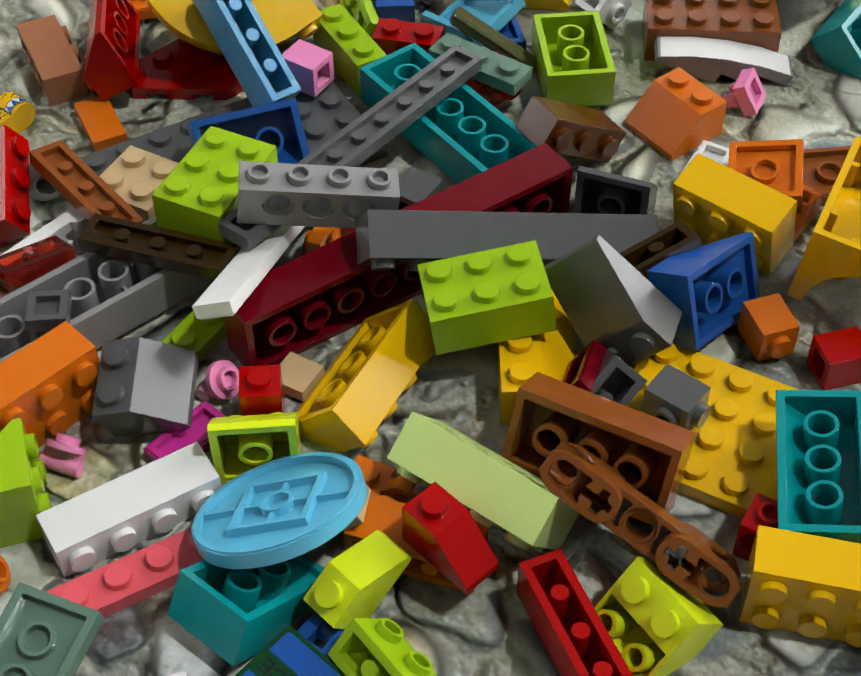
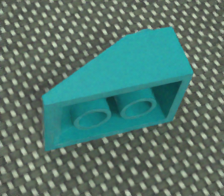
(241, 608)

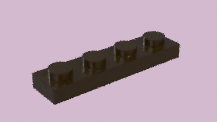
(156, 246)

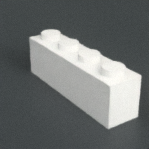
(128, 509)

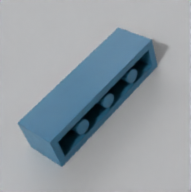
(249, 50)

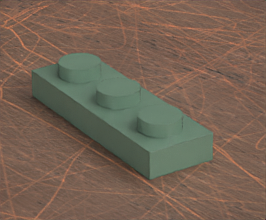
(497, 70)

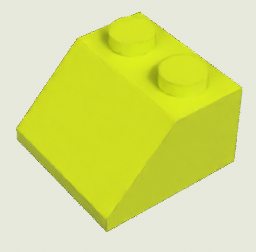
(251, 440)

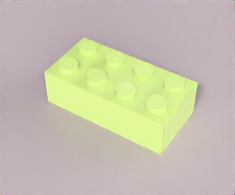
(483, 482)

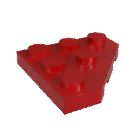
(184, 72)

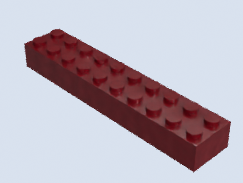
(331, 293)

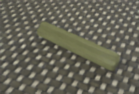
(489, 36)

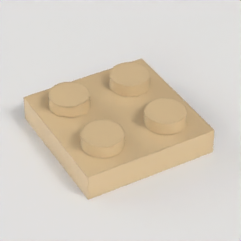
(137, 176)

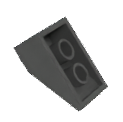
(612, 302)

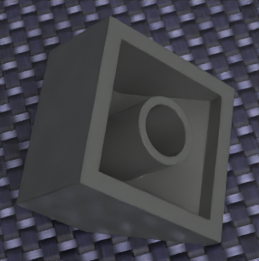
(612, 194)
(145, 386)

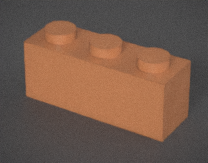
(53, 59)

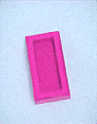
(177, 439)

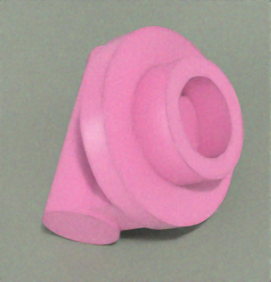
(220, 381)
(64, 455)

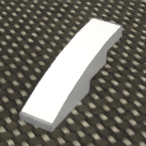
(712, 57)

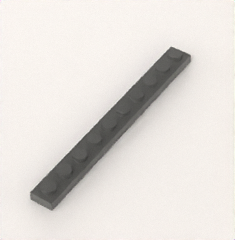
(374, 128)

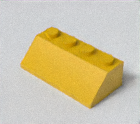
(524, 356)
(367, 379)

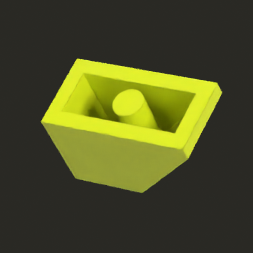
(357, 580)

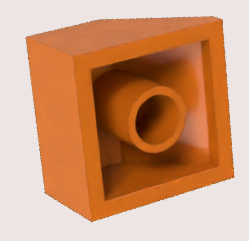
(677, 114)

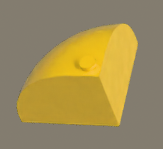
(283, 19)

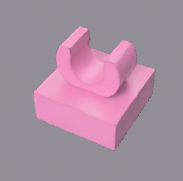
(746, 93)

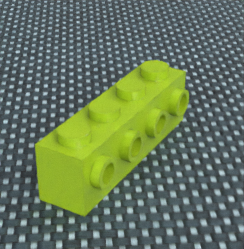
(378, 649)

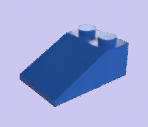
(708, 287)

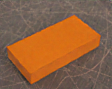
(100, 123)

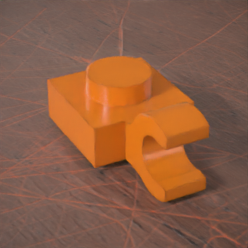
(384, 480)

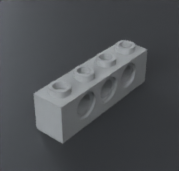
(312, 193)

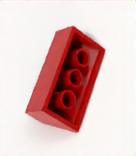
(112, 47)

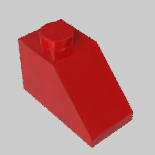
(448, 537)

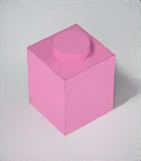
(310, 66)

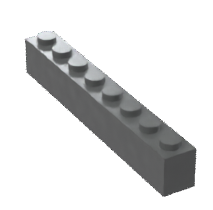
(425, 236)

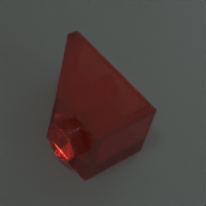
(35, 260)

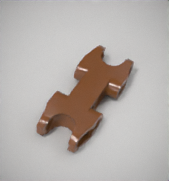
(683, 568)

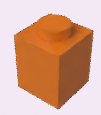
(768, 327)

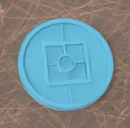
(279, 510)

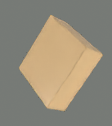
(300, 375)

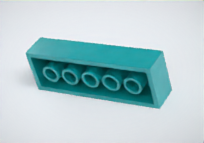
(458, 133)

